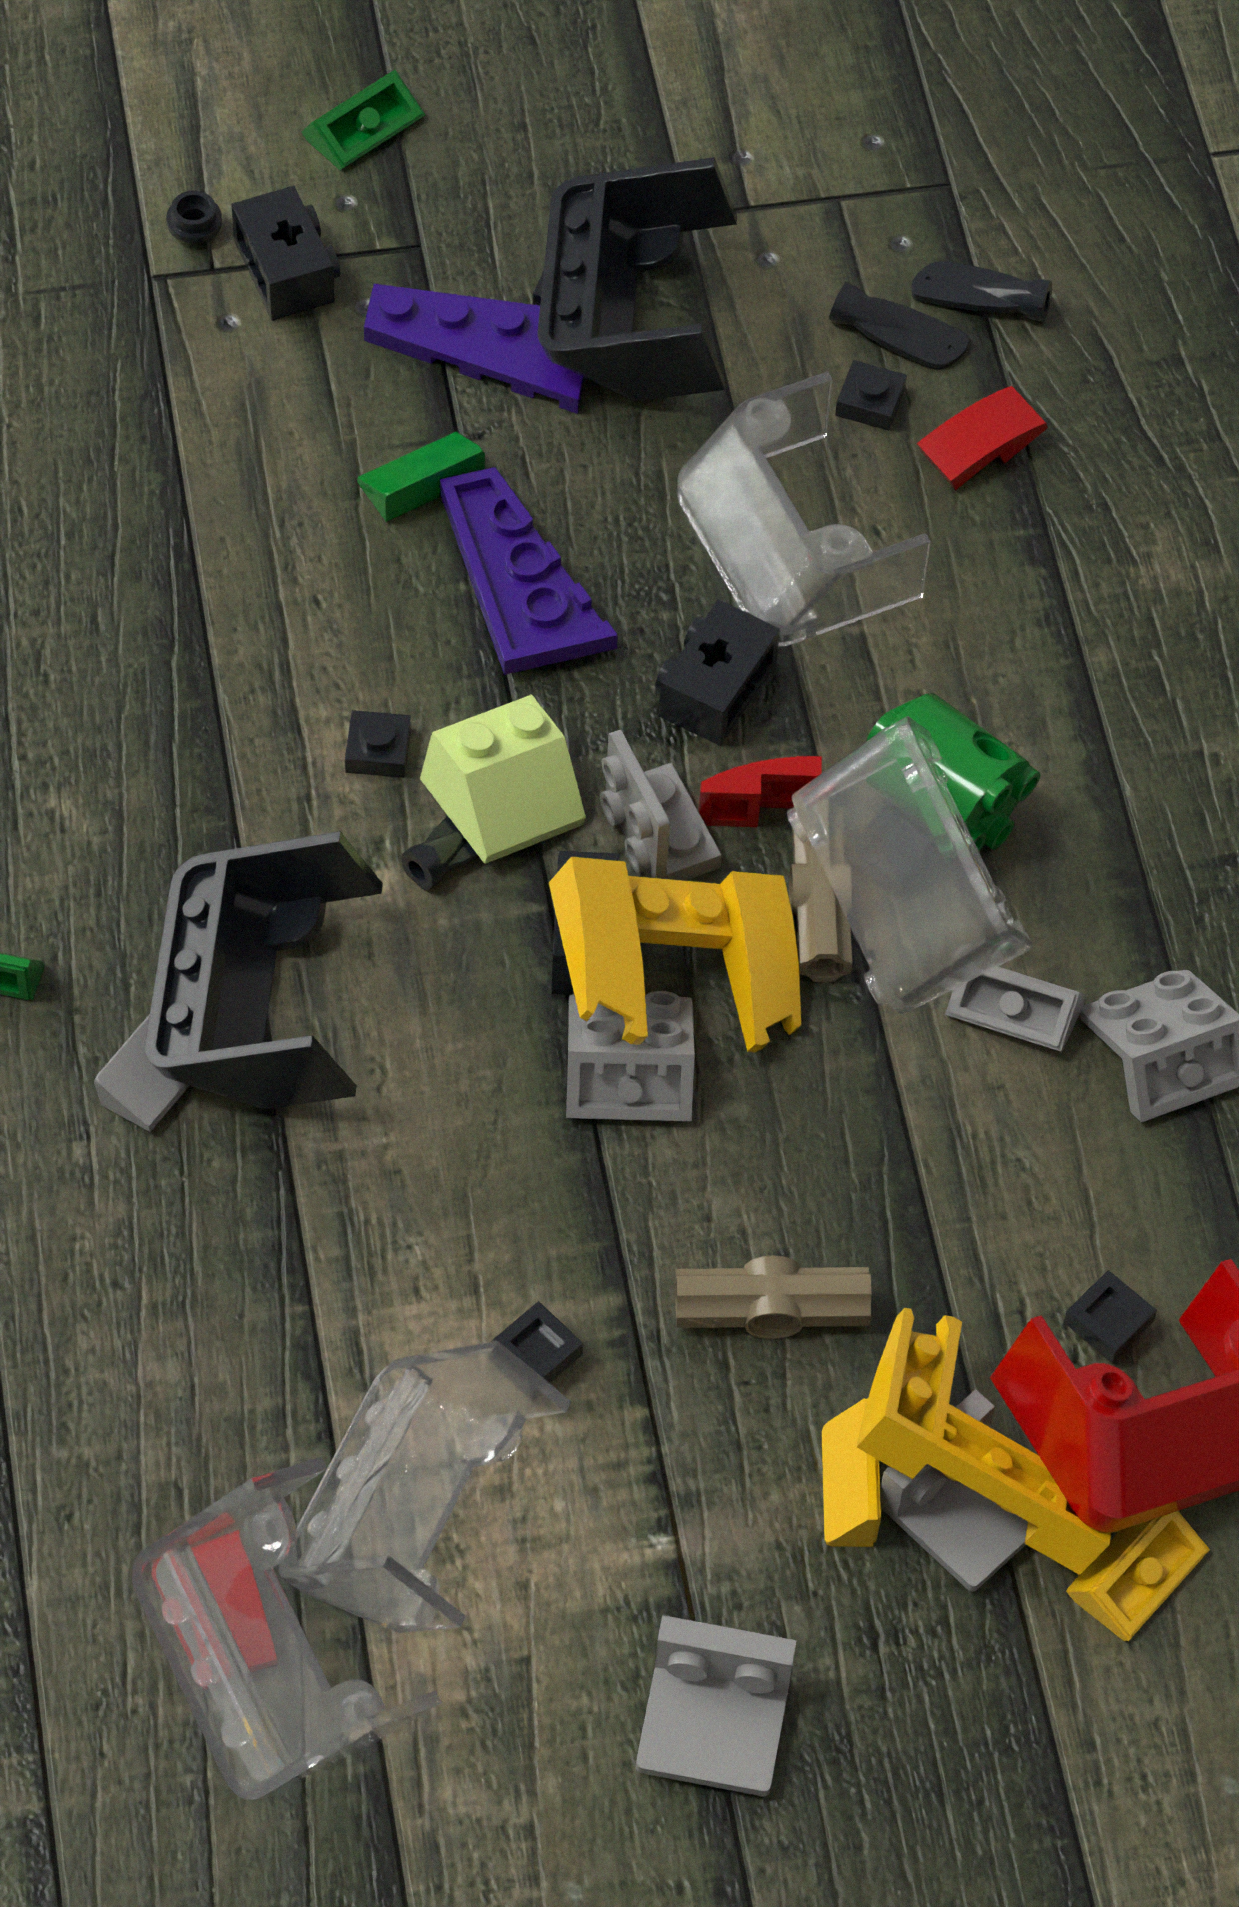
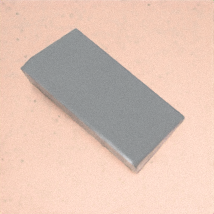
(1018, 1007)
(134, 1086)

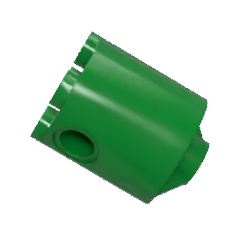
(981, 770)

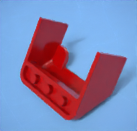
(1127, 1454)

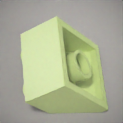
(504, 778)

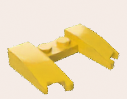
(609, 914)
(915, 1425)

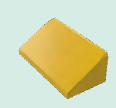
(849, 1483)
(1138, 1573)

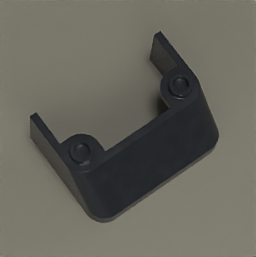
(596, 244)
(218, 965)

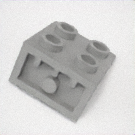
(656, 817)
(1172, 1039)
(629, 1080)
(951, 1520)
(715, 1706)

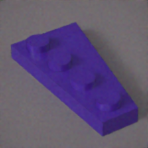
(475, 335)
(518, 579)

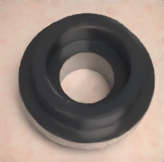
(194, 217)

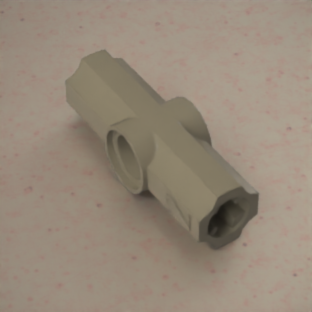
(821, 925)
(772, 1297)

